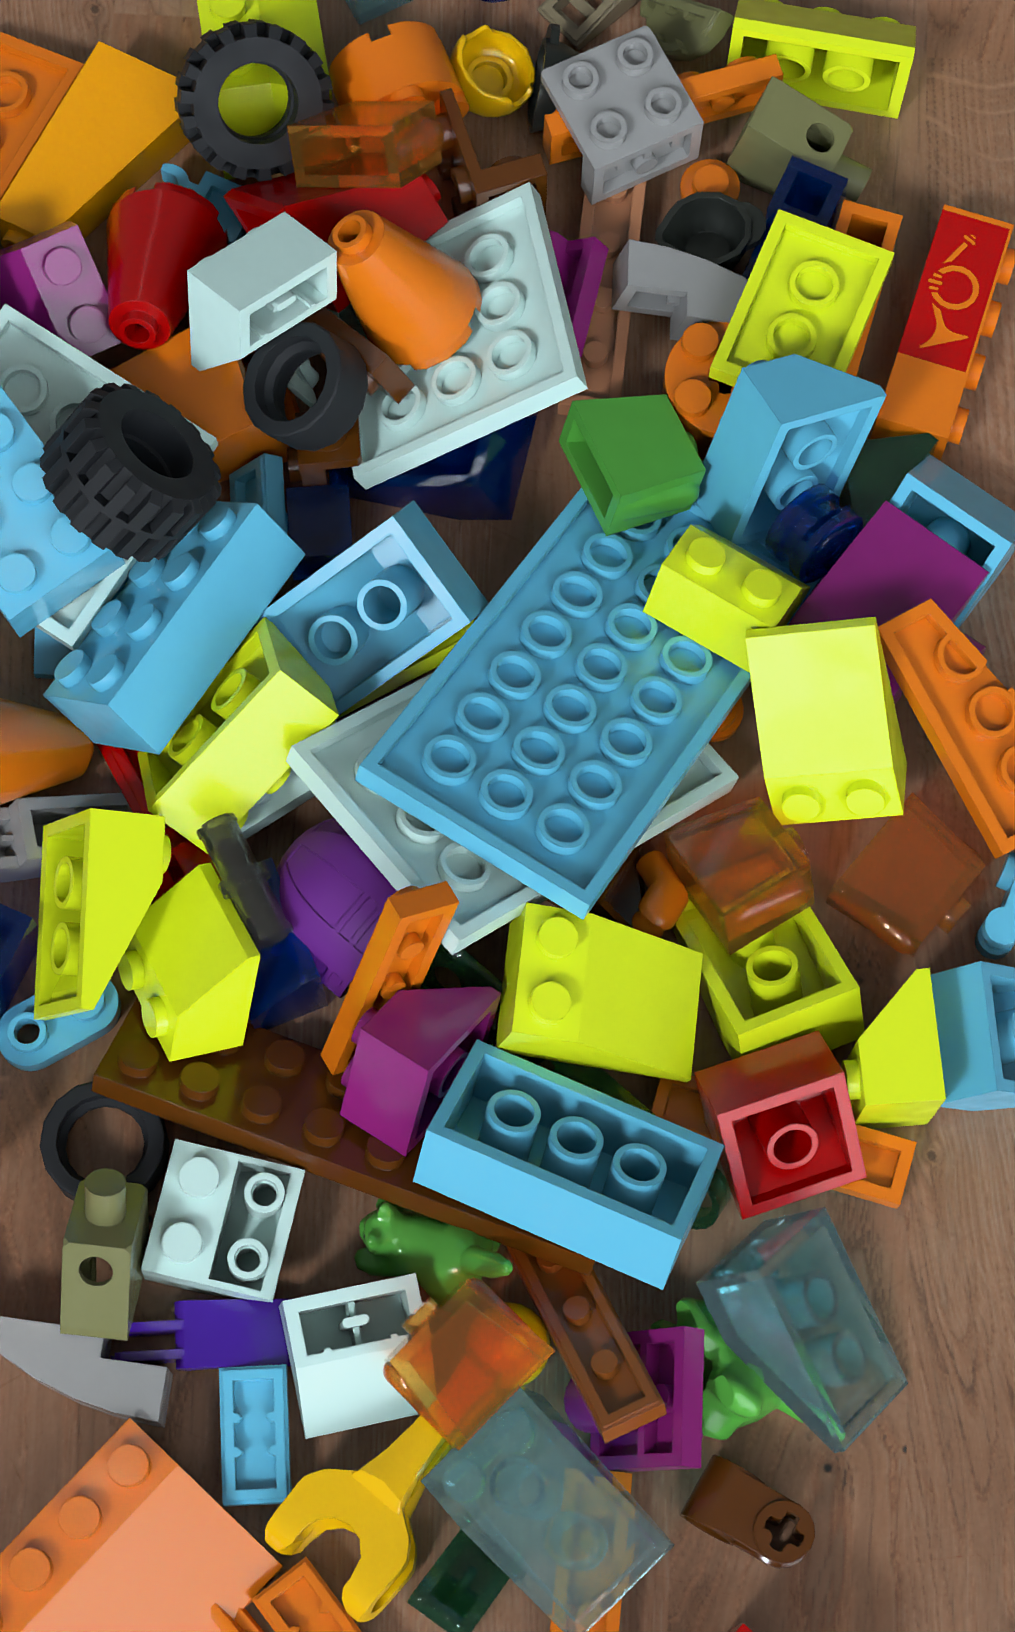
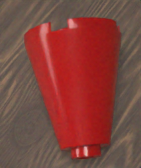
(149, 249)

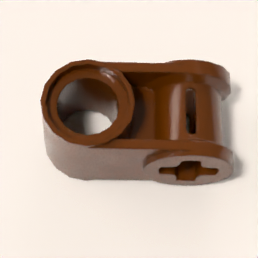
(737, 1505)

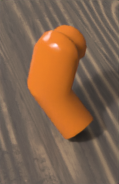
(664, 897)

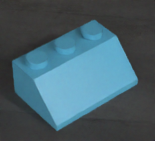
(779, 435)

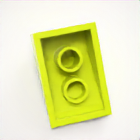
(826, 721)
(93, 894)
(775, 985)
(598, 995)

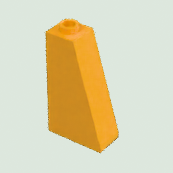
(100, 142)

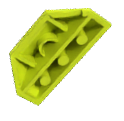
(255, 93)

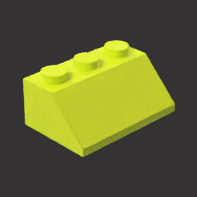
(829, 54)
(238, 735)

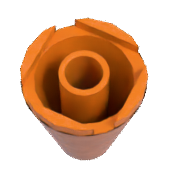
(404, 290)
(38, 750)

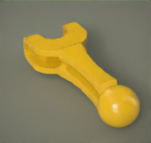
(374, 1506)

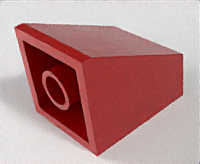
(320, 209)

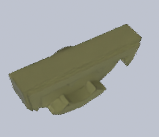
(685, 26)

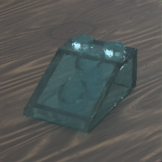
(805, 1325)
(548, 1512)

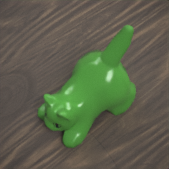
(438, 1253)
(730, 1388)

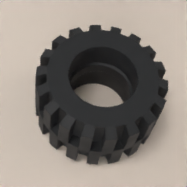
(207, 70)
(130, 472)

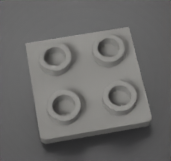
(624, 113)

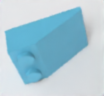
(378, 606)

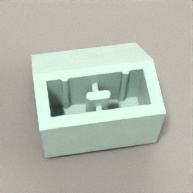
(257, 290)
(222, 1223)
(340, 1350)

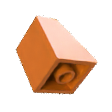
(208, 399)

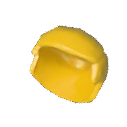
(493, 71)

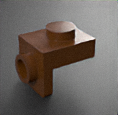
(314, 466)

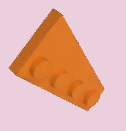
(30, 92)
(962, 713)

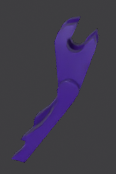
(216, 1335)

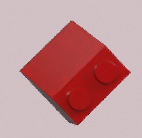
(782, 1123)

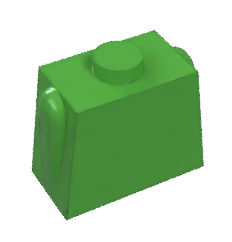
(632, 459)

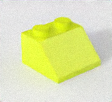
(719, 592)
(192, 968)
(897, 1062)

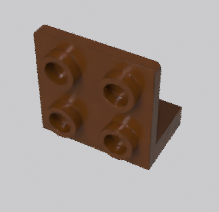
(461, 165)

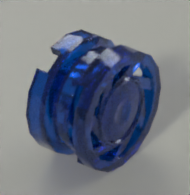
(813, 533)

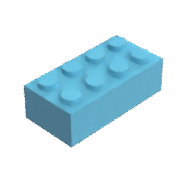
(41, 554)
(173, 629)
(568, 1163)

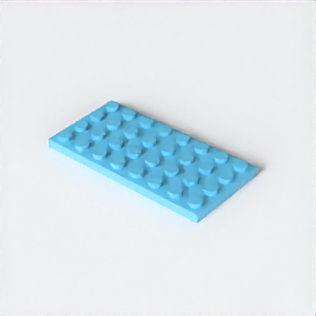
(562, 711)

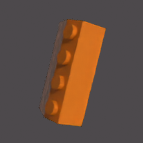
(130, 1550)

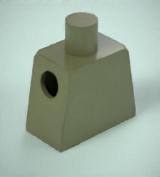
(794, 125)
(111, 1224)

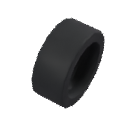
(337, 404)
(75, 1105)

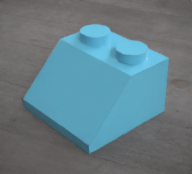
(961, 517)
(976, 1035)

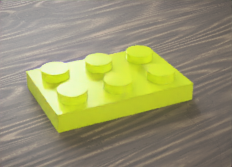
(803, 298)

